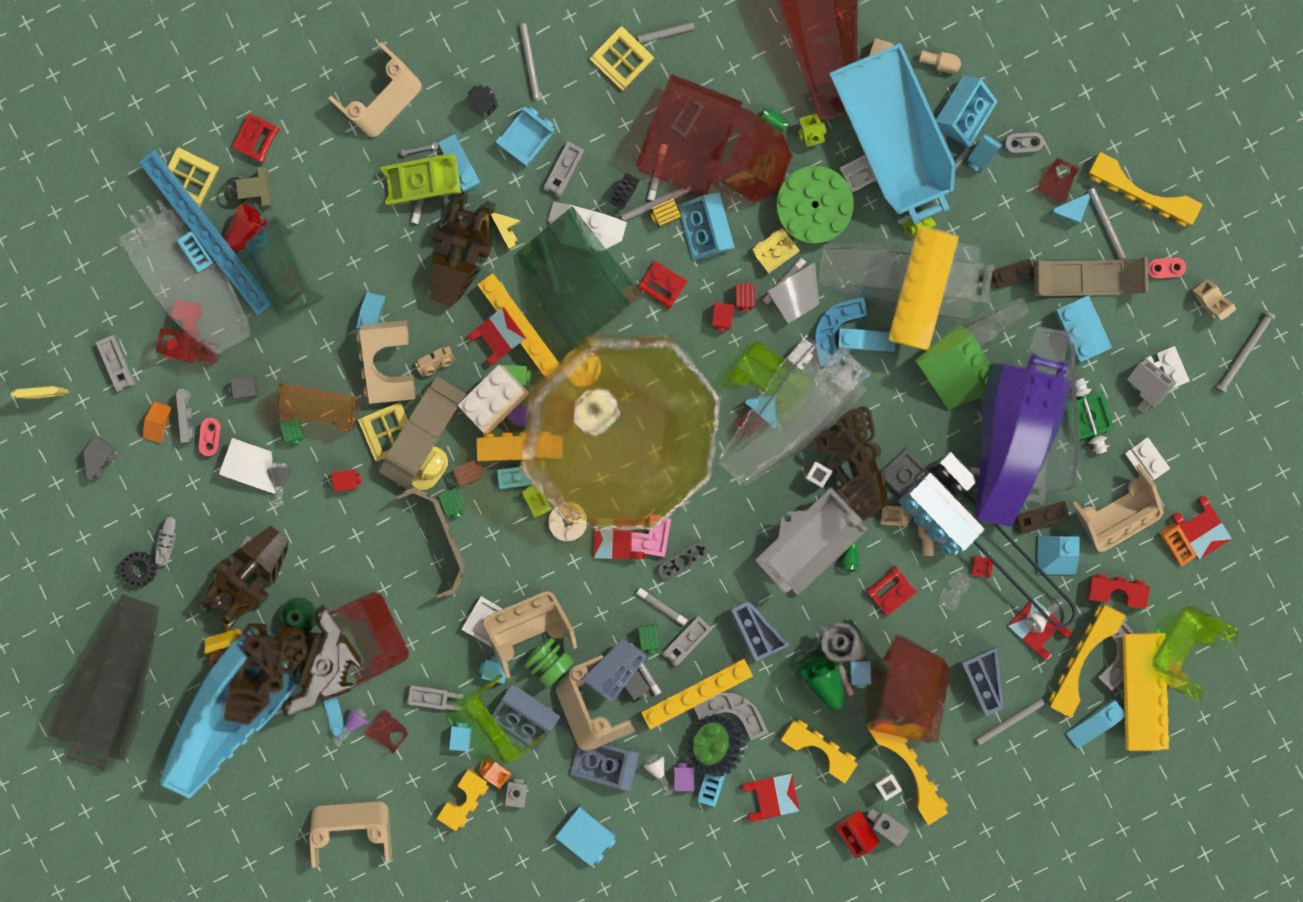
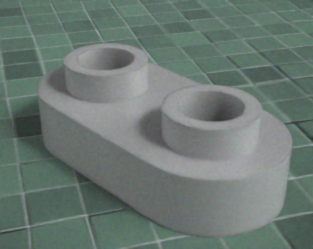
(1023, 141)

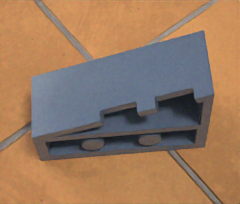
(755, 632)

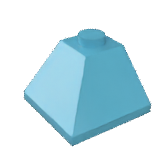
(1058, 554)

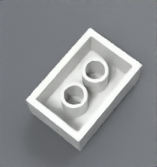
(493, 399)

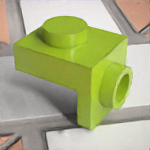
(911, 230)
(536, 501)

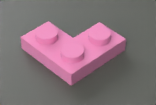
(654, 542)

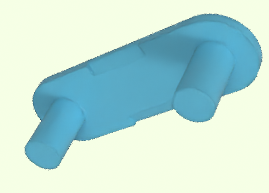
(334, 715)

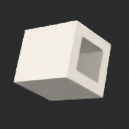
(818, 474)
(887, 786)

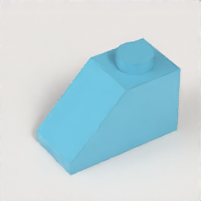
(371, 309)

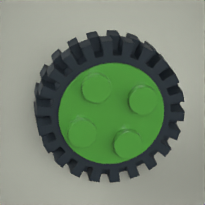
(716, 745)

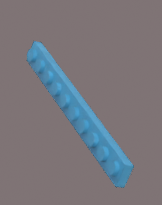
(206, 232)

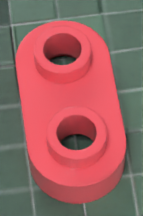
(1166, 268)
(208, 436)

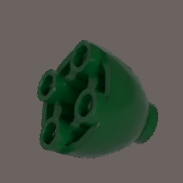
(303, 608)

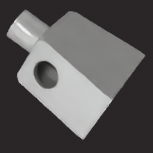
(896, 831)

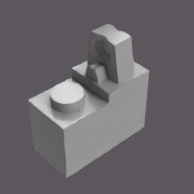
(1152, 384)

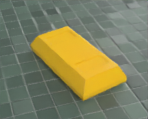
(221, 640)

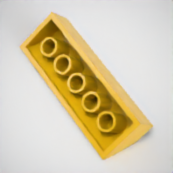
(923, 288)
(1144, 694)

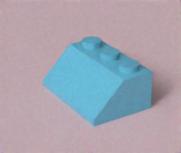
(966, 110)
(706, 226)
(1085, 324)

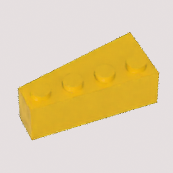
(500, 448)

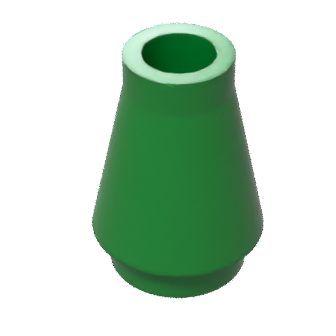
(774, 119)
(851, 559)

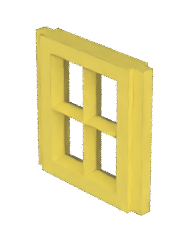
(634, 46)
(196, 162)
(42, 392)
(369, 432)

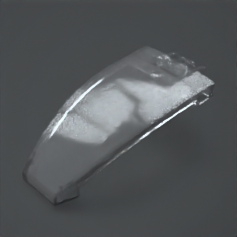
(198, 302)

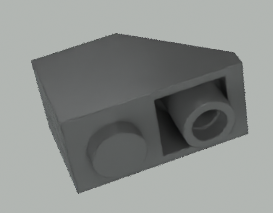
(96, 457)

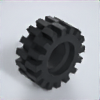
(624, 191)
(127, 569)

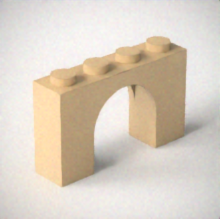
(379, 386)

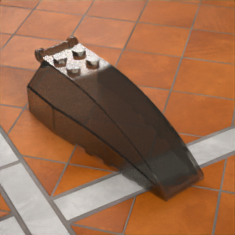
(109, 689)

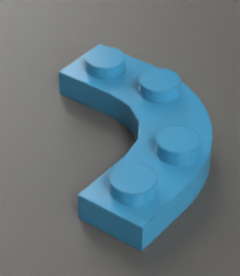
(834, 318)

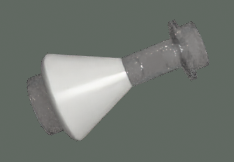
(1036, 621)
(655, 765)

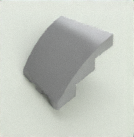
(796, 294)

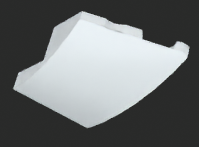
(249, 465)

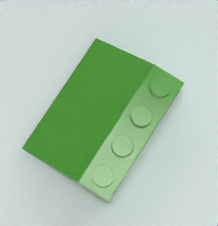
(956, 368)

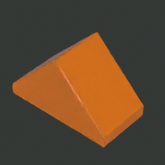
(156, 422)

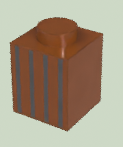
(468, 472)

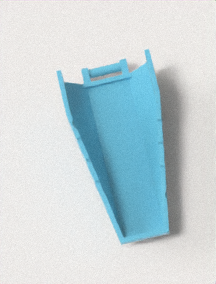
(204, 736)

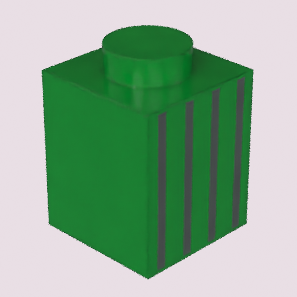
(292, 430)
(452, 503)
(649, 638)

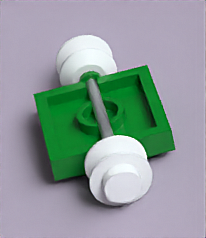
(1092, 416)

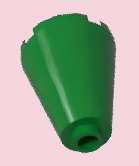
(825, 680)

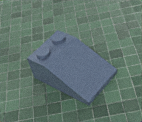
(606, 766)

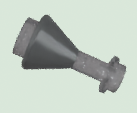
(279, 473)

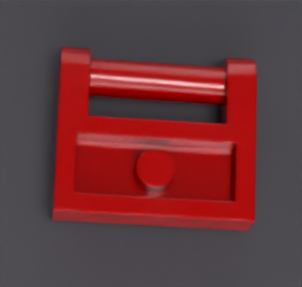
(250, 134)
(665, 279)
(894, 596)

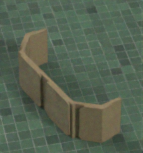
(1091, 277)
(421, 432)
(452, 540)

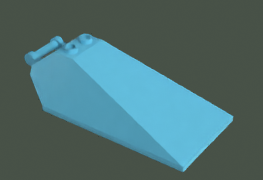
(897, 131)

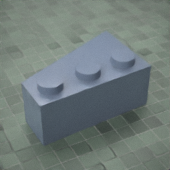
(615, 670)
(984, 678)

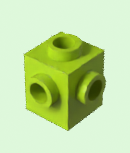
(811, 130)

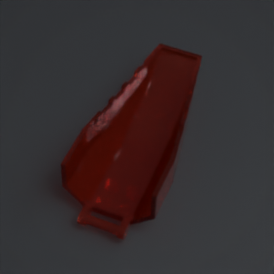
(823, 41)

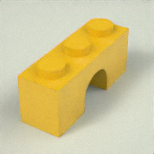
(455, 815)

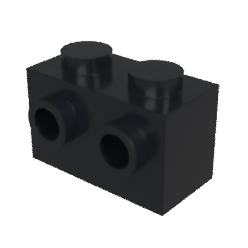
(483, 100)

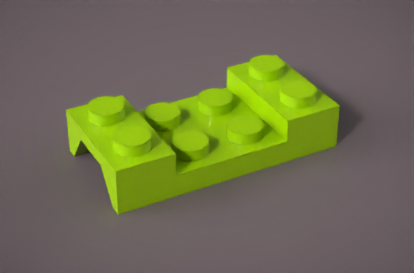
(422, 179)

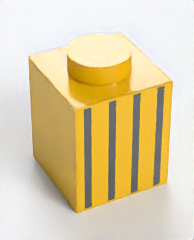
(665, 213)

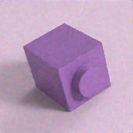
(683, 777)

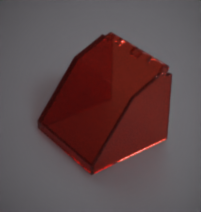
(694, 132)
(912, 692)

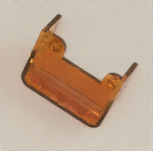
(317, 406)

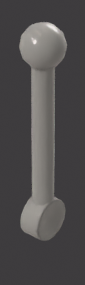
(434, 146)

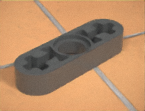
(698, 557)

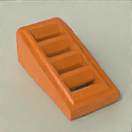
(1169, 530)

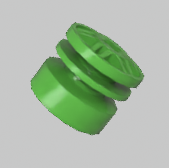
(549, 663)

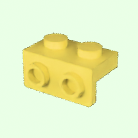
(775, 250)

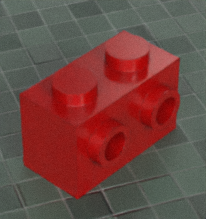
(857, 834)

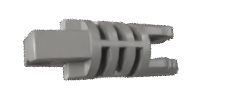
(165, 541)

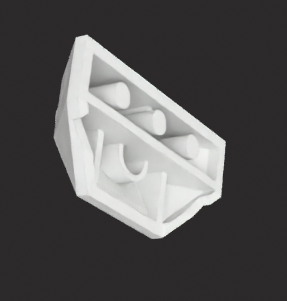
(606, 228)

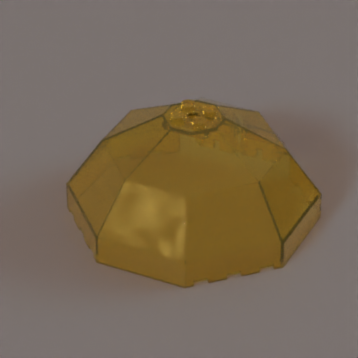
(641, 449)

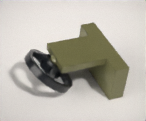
(250, 188)

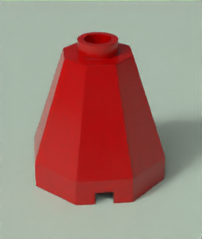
(243, 227)

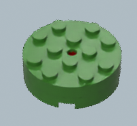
(832, 201)

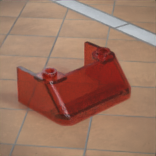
(383, 629)

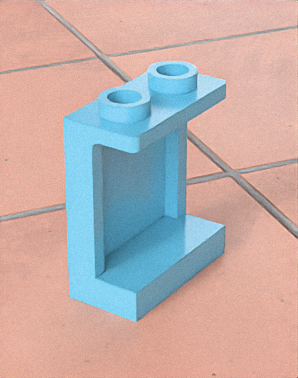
(526, 136)
(586, 836)

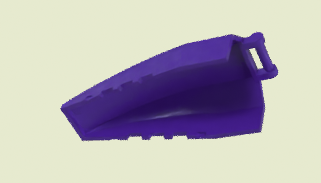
(1019, 428)

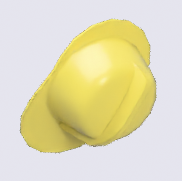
(431, 469)

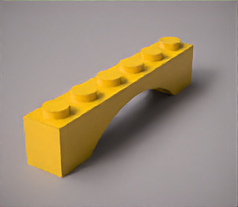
(1108, 171)
(533, 343)
(1106, 624)
(697, 693)
(927, 801)

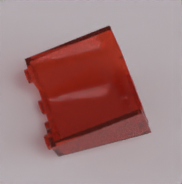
(756, 162)

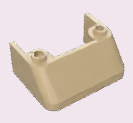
(388, 103)
(1124, 516)
(525, 621)
(587, 732)
(350, 816)

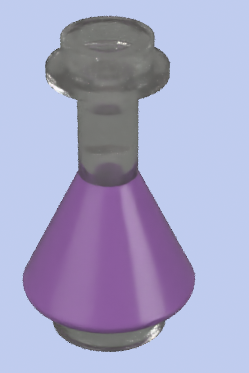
(356, 718)

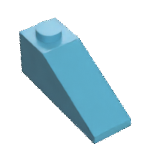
(982, 153)
(467, 175)
(865, 340)
(1096, 723)

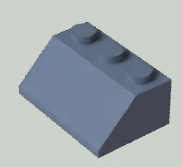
(524, 716)

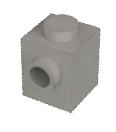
(516, 793)

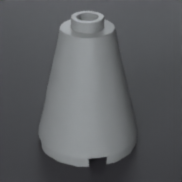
(843, 644)

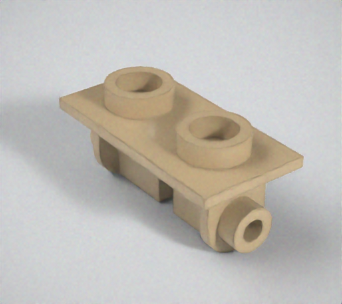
(443, 358)

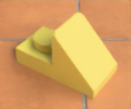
(503, 224)

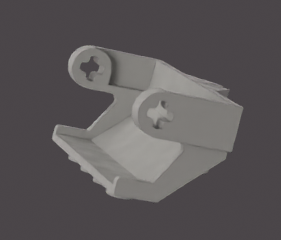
(811, 542)

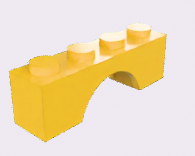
(798, 736)

